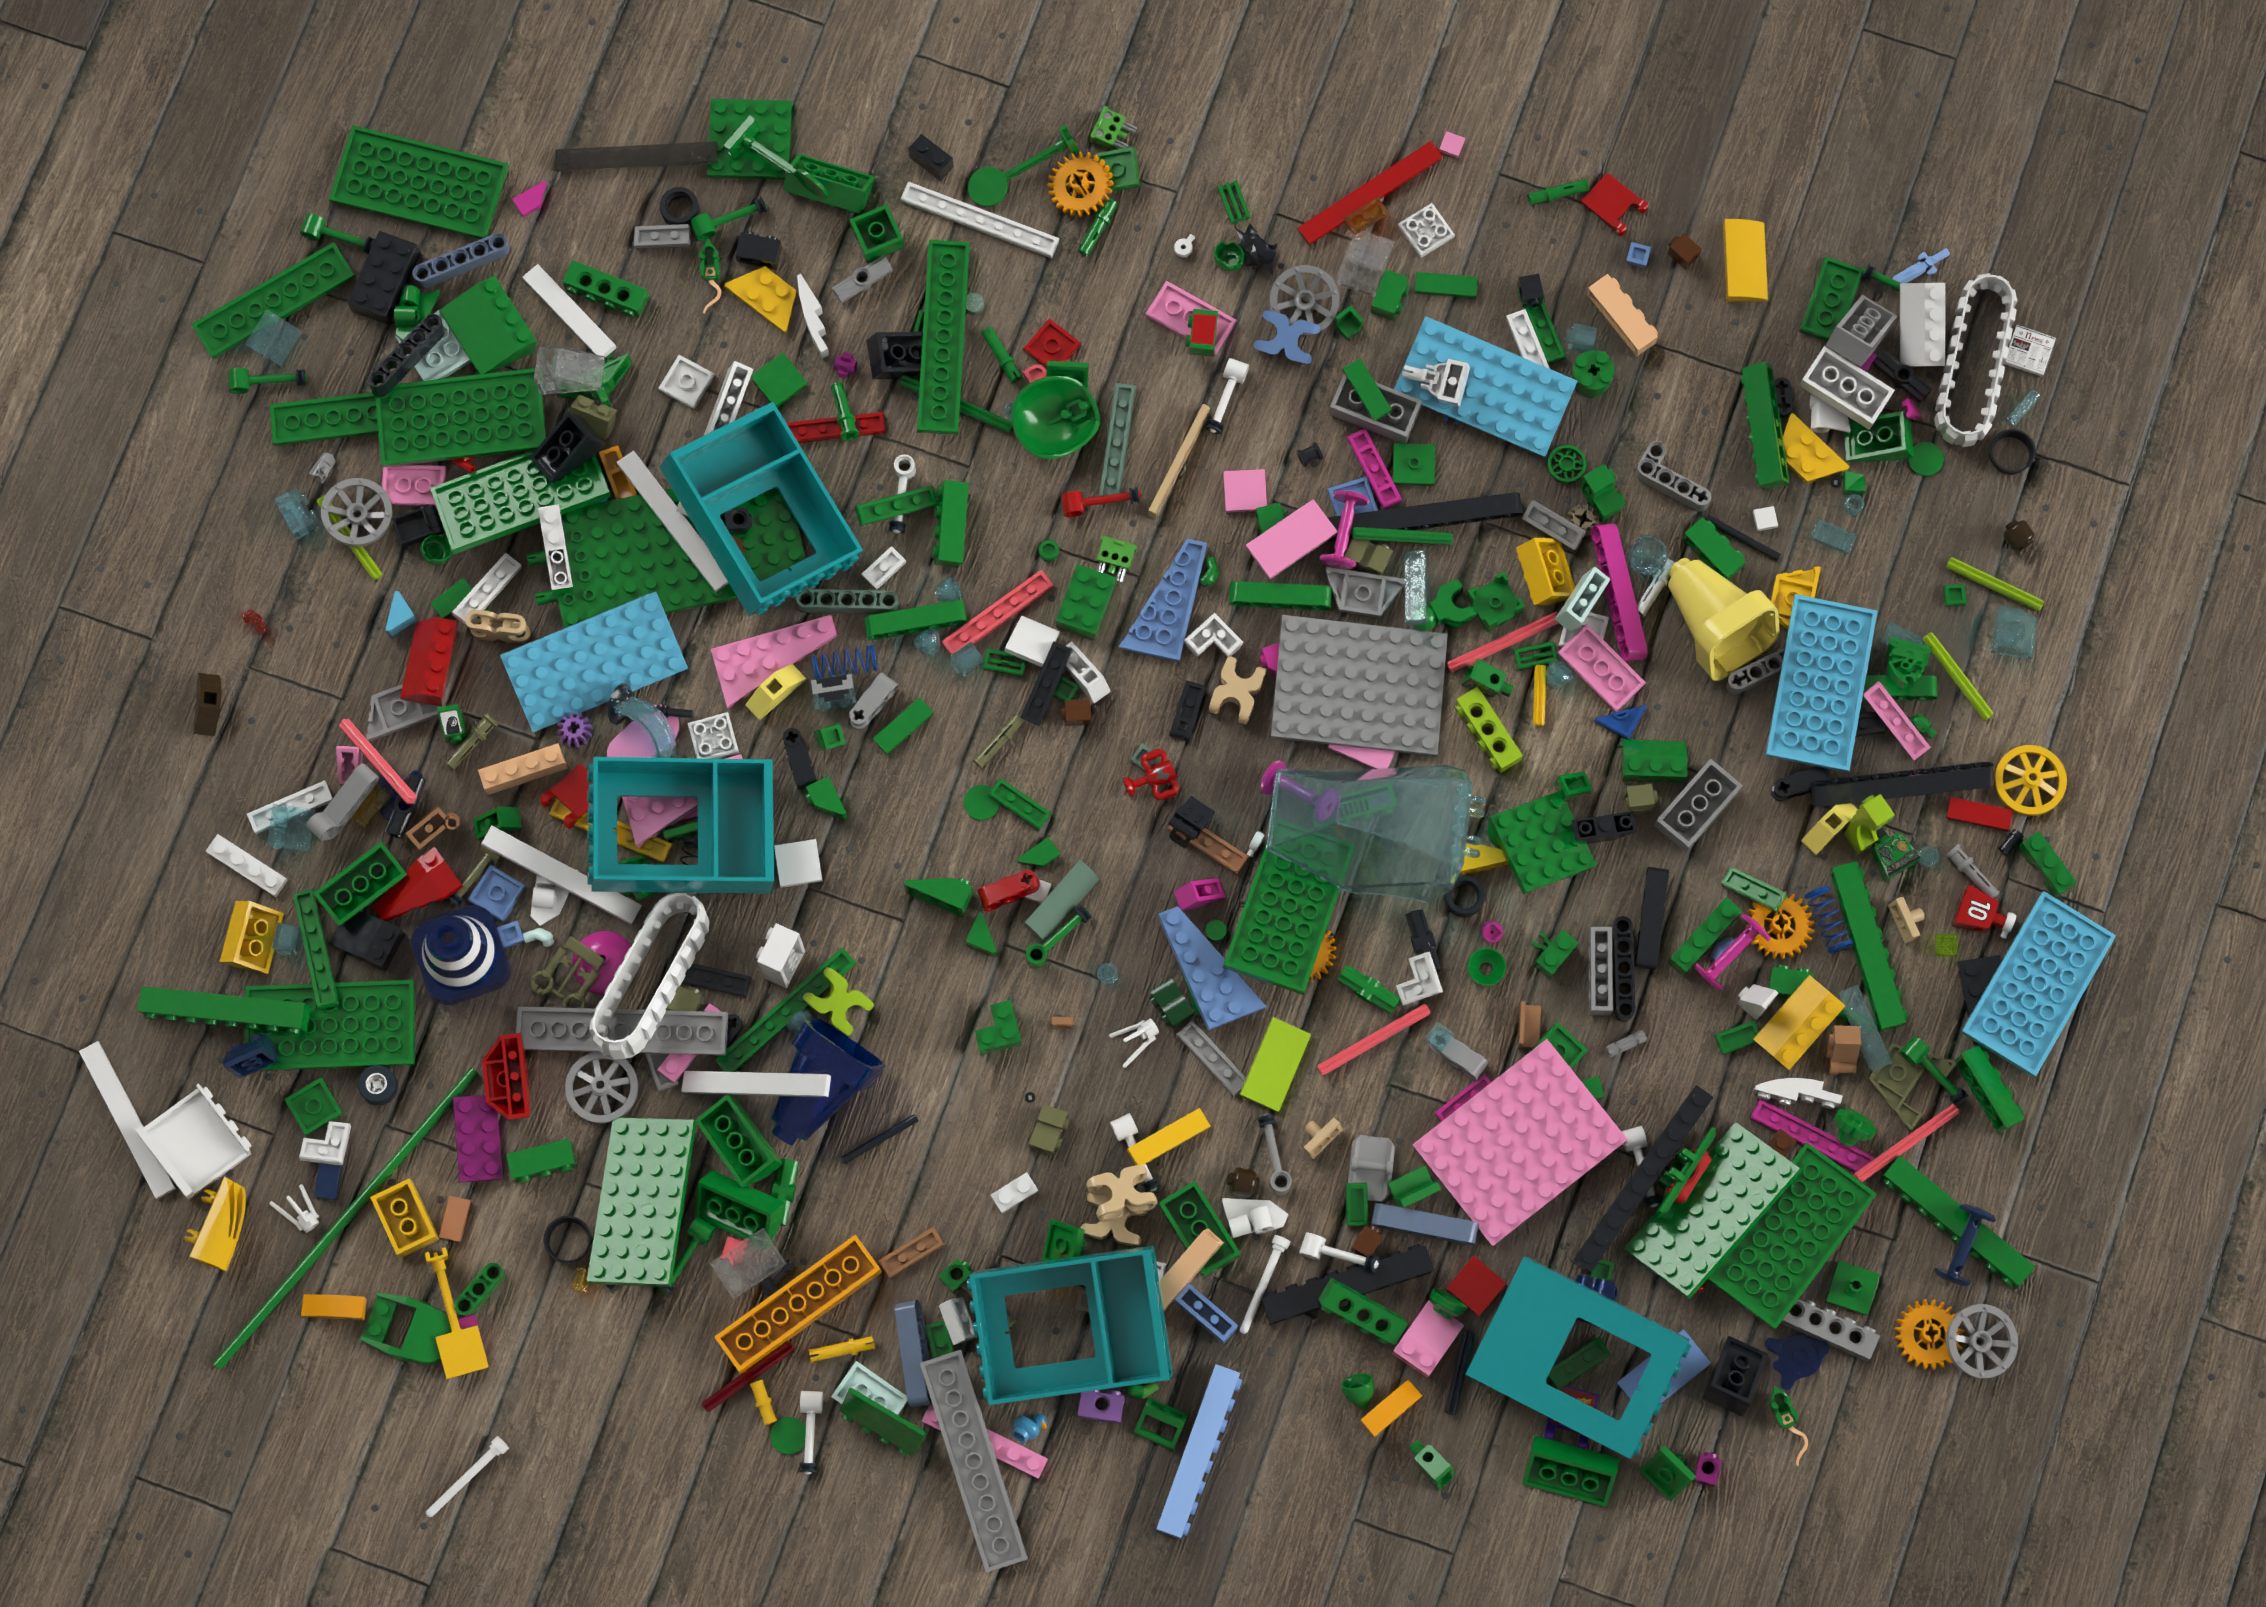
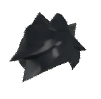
(1256, 249)

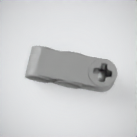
(872, 701)
(1463, 1058)

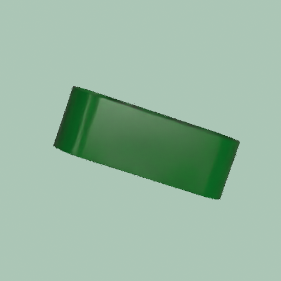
(477, 1301)

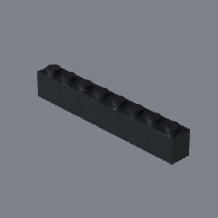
(1390, 1271)

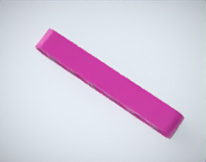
(1619, 592)

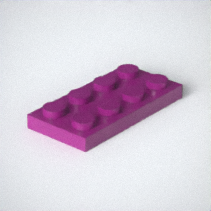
(477, 1140)

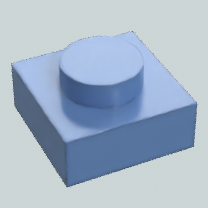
(1638, 255)
(511, 934)

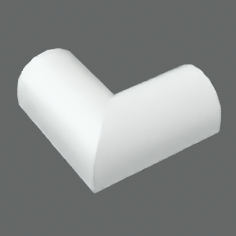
(1215, 632)

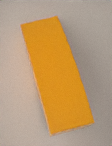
(619, 482)
(334, 1306)
(1390, 1408)

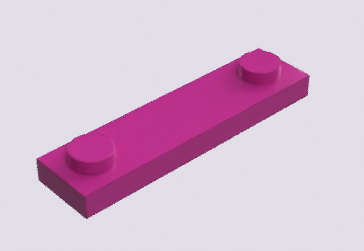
(1374, 469)

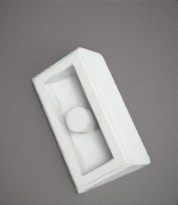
(957, 1320)

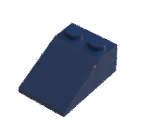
(251, 1056)

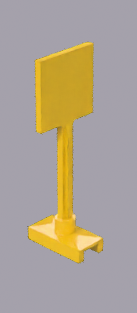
(462, 1348)

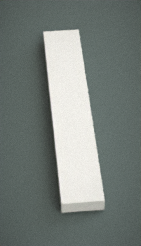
(569, 311)

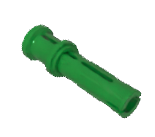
(846, 418)

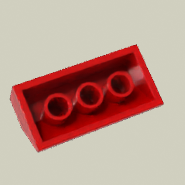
(429, 661)

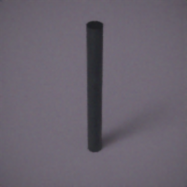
(1744, 538)
(879, 1139)

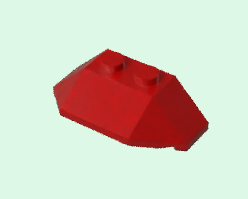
(507, 1077)

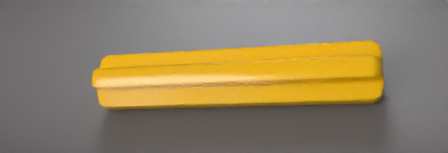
(1539, 695)

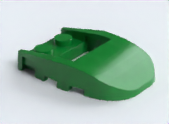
(420, 1341)

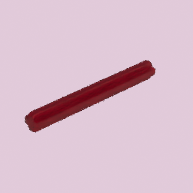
(748, 1376)

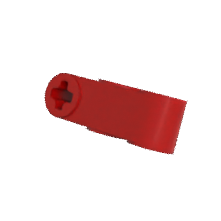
(1008, 890)

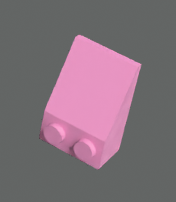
(1427, 1340)

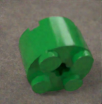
(1599, 364)

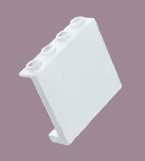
(195, 1142)

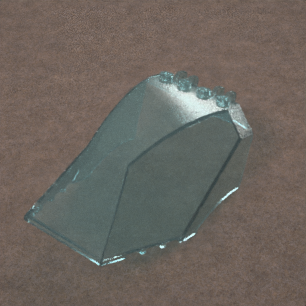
(1376, 827)

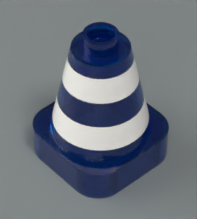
(468, 965)

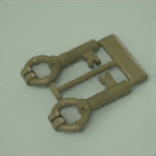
(560, 957)

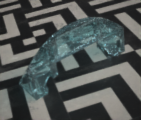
(653, 723)

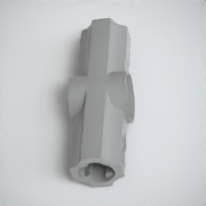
(873, 273)

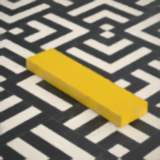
(1168, 1137)

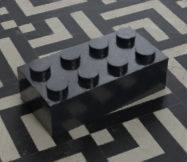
(383, 277)

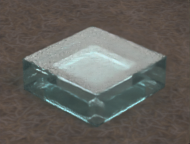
(1439, 1036)

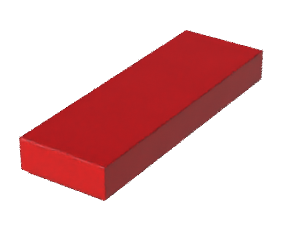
(1979, 814)

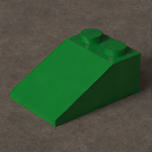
(1885, 441)
(944, 893)

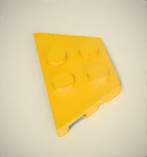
(766, 295)
(1808, 453)
(1788, 585)

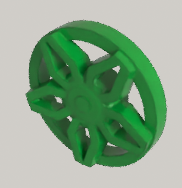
(1566, 464)

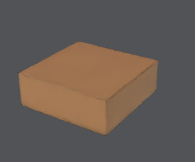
(1062, 1022)

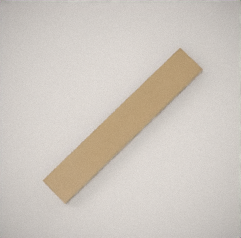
(1179, 461)

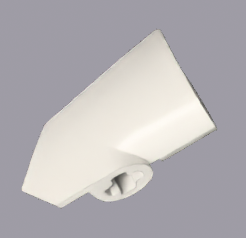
(1826, 417)
(547, 900)
(1253, 1216)

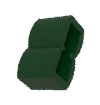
(1171, 1002)

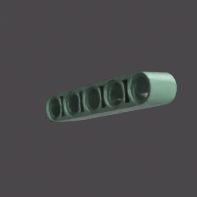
(838, 596)

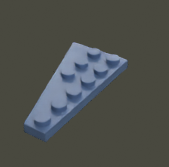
(1166, 615)
(1216, 991)

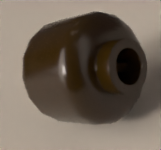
(2018, 534)
(1243, 1182)

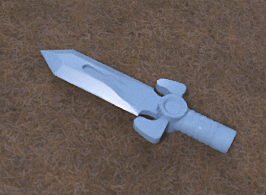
(1920, 267)

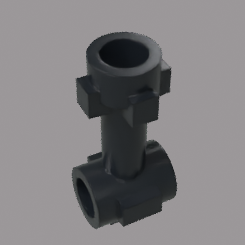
(771, 1286)

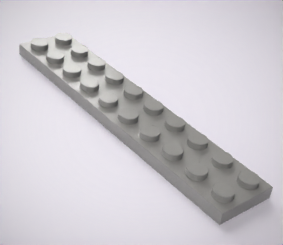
(675, 1034)
(973, 1461)

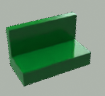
(1412, 1187)

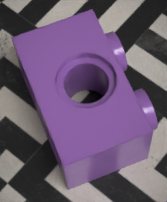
(1111, 1414)

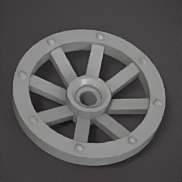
(1320, 273)
(356, 508)
(605, 1091)
(1985, 1341)

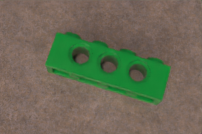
(578, 273)
(1388, 1333)

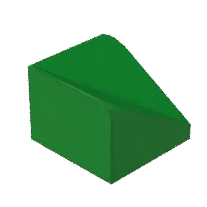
(1853, 483)

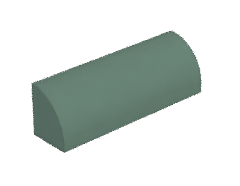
(1061, 901)

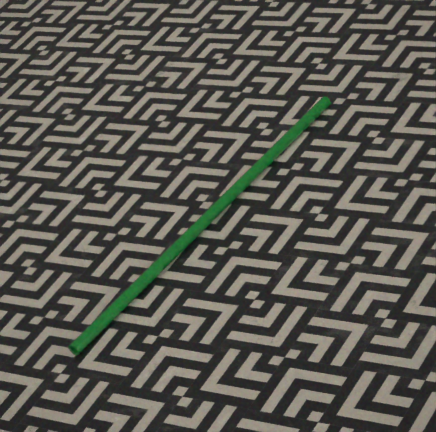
(344, 1219)

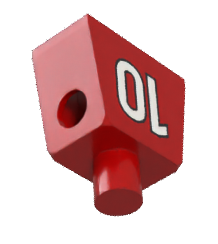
(1977, 911)

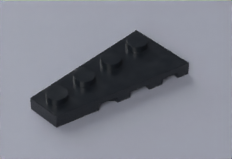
(1974, 978)

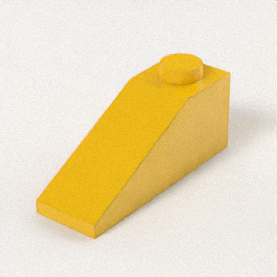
(1488, 859)

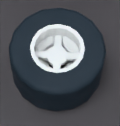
(377, 1085)

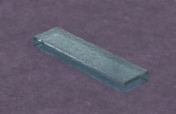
(1415, 587)
(1859, 1015)

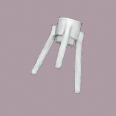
(1145, 1029)
(307, 1220)

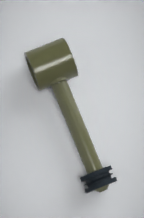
(456, 898)

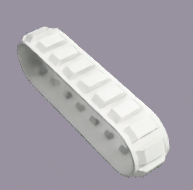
(1942, 422)
(634, 957)

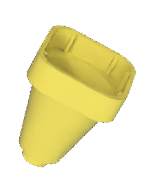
(1724, 620)

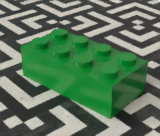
(1189, 1215)

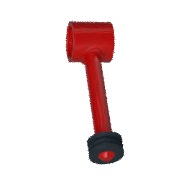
(1074, 503)

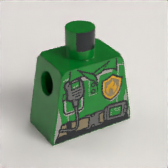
(1482, 675)
(1893, 854)

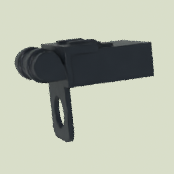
(418, 525)
(1190, 821)

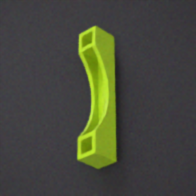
(1869, 818)

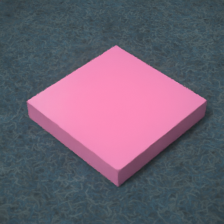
(1244, 490)

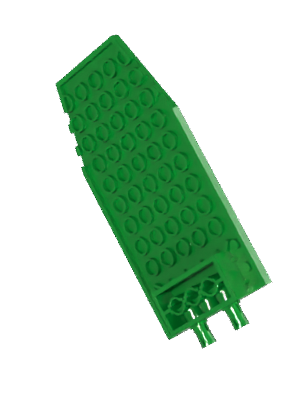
(626, 552)

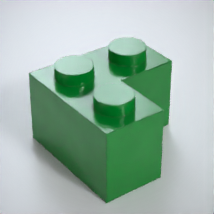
(1600, 492)
(1003, 1034)

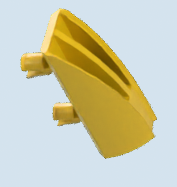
(222, 1226)

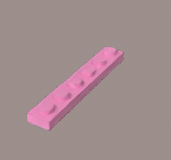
(1003, 1448)

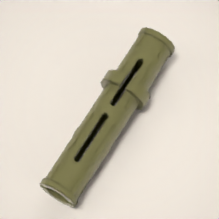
(981, 759)

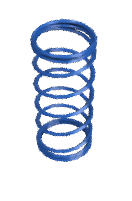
(873, 657)
(1812, 895)

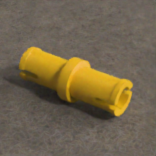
(763, 1402)

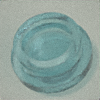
(1929, 855)
(1107, 973)

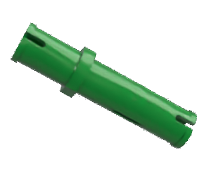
(1549, 194)
(1101, 220)
(1005, 361)

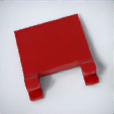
(1611, 200)
(572, 793)

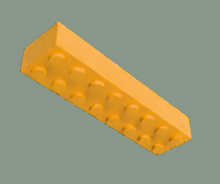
(798, 1304)

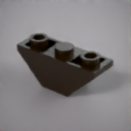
(207, 704)

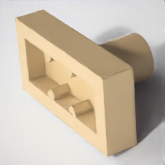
(1906, 919)
(1321, 1136)

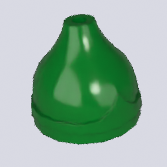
(1358, 1389)

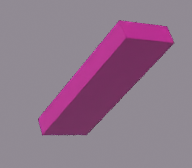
(1462, 1097)

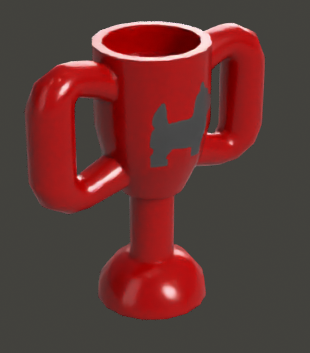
(1155, 776)

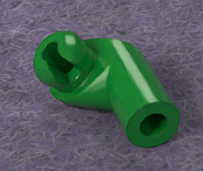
(1212, 573)

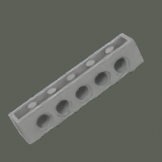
(1821, 1332)

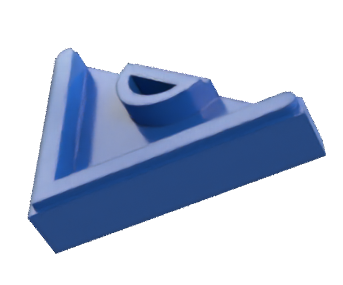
(1623, 721)

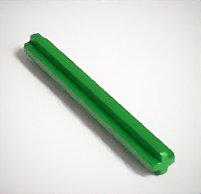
(1399, 535)

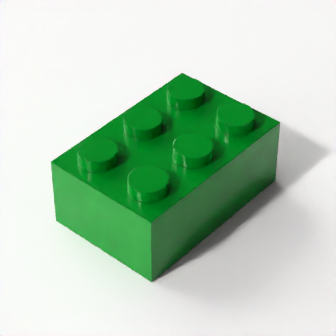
(1086, 602)

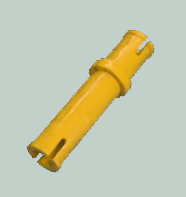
(840, 1349)

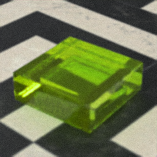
(1945, 944)

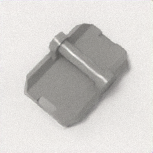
(1372, 1163)

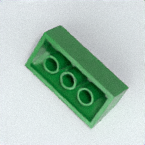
(845, 186)
(360, 884)
(1989, 1089)
(738, 1141)
(736, 1208)
(1570, 1471)

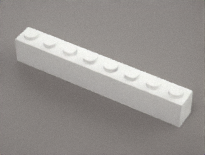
(727, 401)

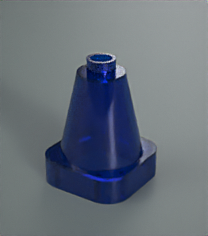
(823, 1051)

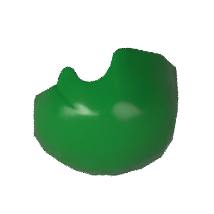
(1229, 256)
(436, 550)

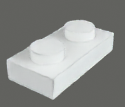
(883, 568)
(1014, 1193)

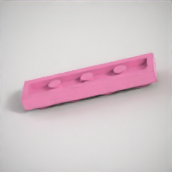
(1896, 720)
(676, 1064)

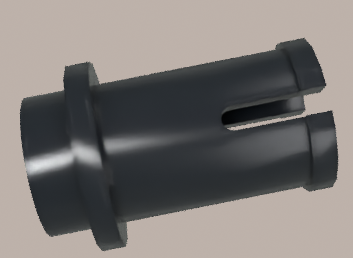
(2010, 842)

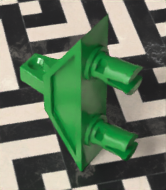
(612, 373)

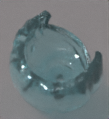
(1648, 555)

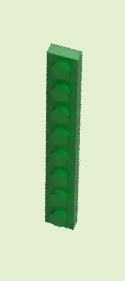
(779, 1016)

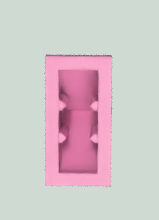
(347, 761)

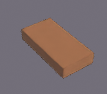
(455, 1219)

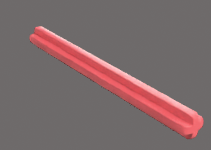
(1503, 642)
(378, 761)
(1373, 1039)
(1906, 1143)

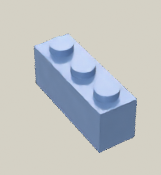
(1206, 1313)

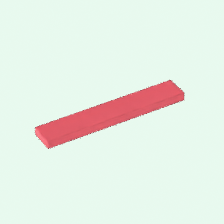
(999, 612)

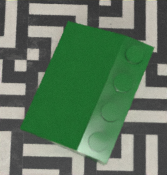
(488, 326)
(883, 1422)

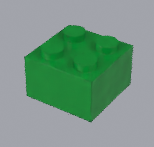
(876, 233)

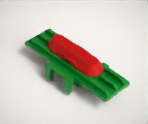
(1677, 1183)

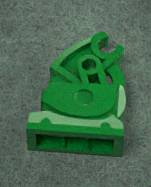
(1906, 661)

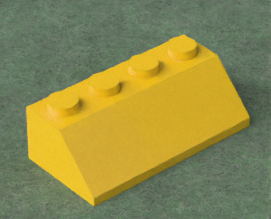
(1799, 1022)

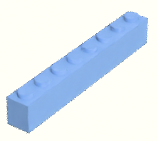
(1198, 1451)

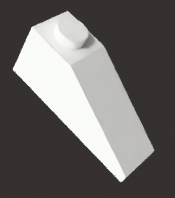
(1086, 675)
(1756, 999)

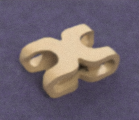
(498, 626)
(1237, 690)
(1121, 1193)
(1117, 1227)

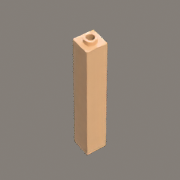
(1188, 1266)

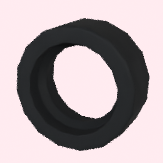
(677, 192)
(1468, 912)

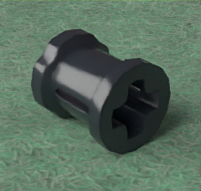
(1309, 454)

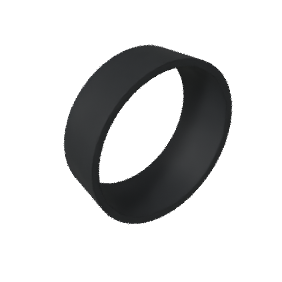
(2022, 436)
(553, 1225)

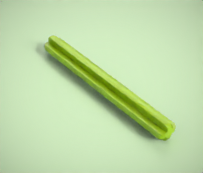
(359, 552)
(1995, 584)
(1958, 676)

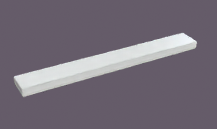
(980, 220)
(672, 520)
(559, 874)
(756, 1083)
(125, 1117)

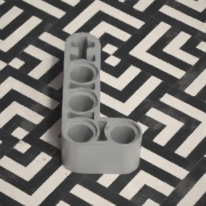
(1675, 480)
(1761, 666)
(354, 791)

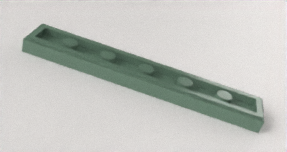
(1117, 440)

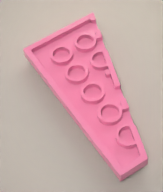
(751, 661)
(653, 814)

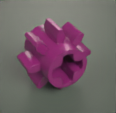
(845, 365)

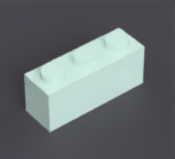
(1582, 599)

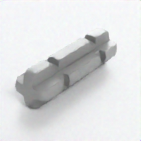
(1626, 1043)

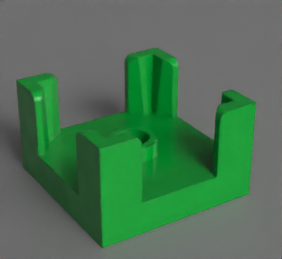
(1495, 602)

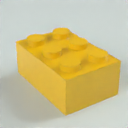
(404, 1218)

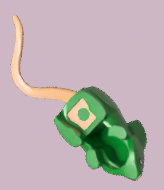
(710, 268)
(1786, 1415)

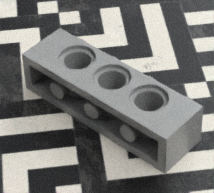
(1600, 970)

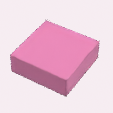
(1452, 144)

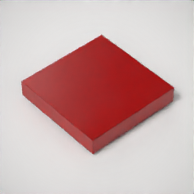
(1051, 344)
(1476, 1286)

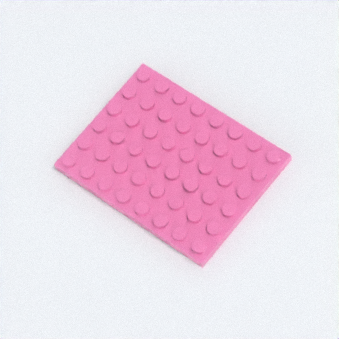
(1520, 1142)

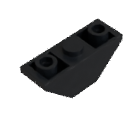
(1604, 827)

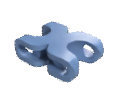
(1287, 337)

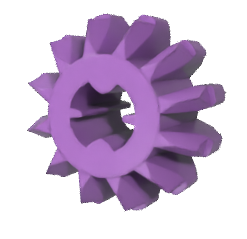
(567, 728)

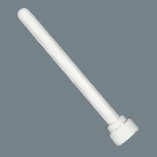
(1279, 1245)
(496, 1448)

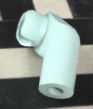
(539, 934)

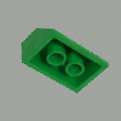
(1654, 761)

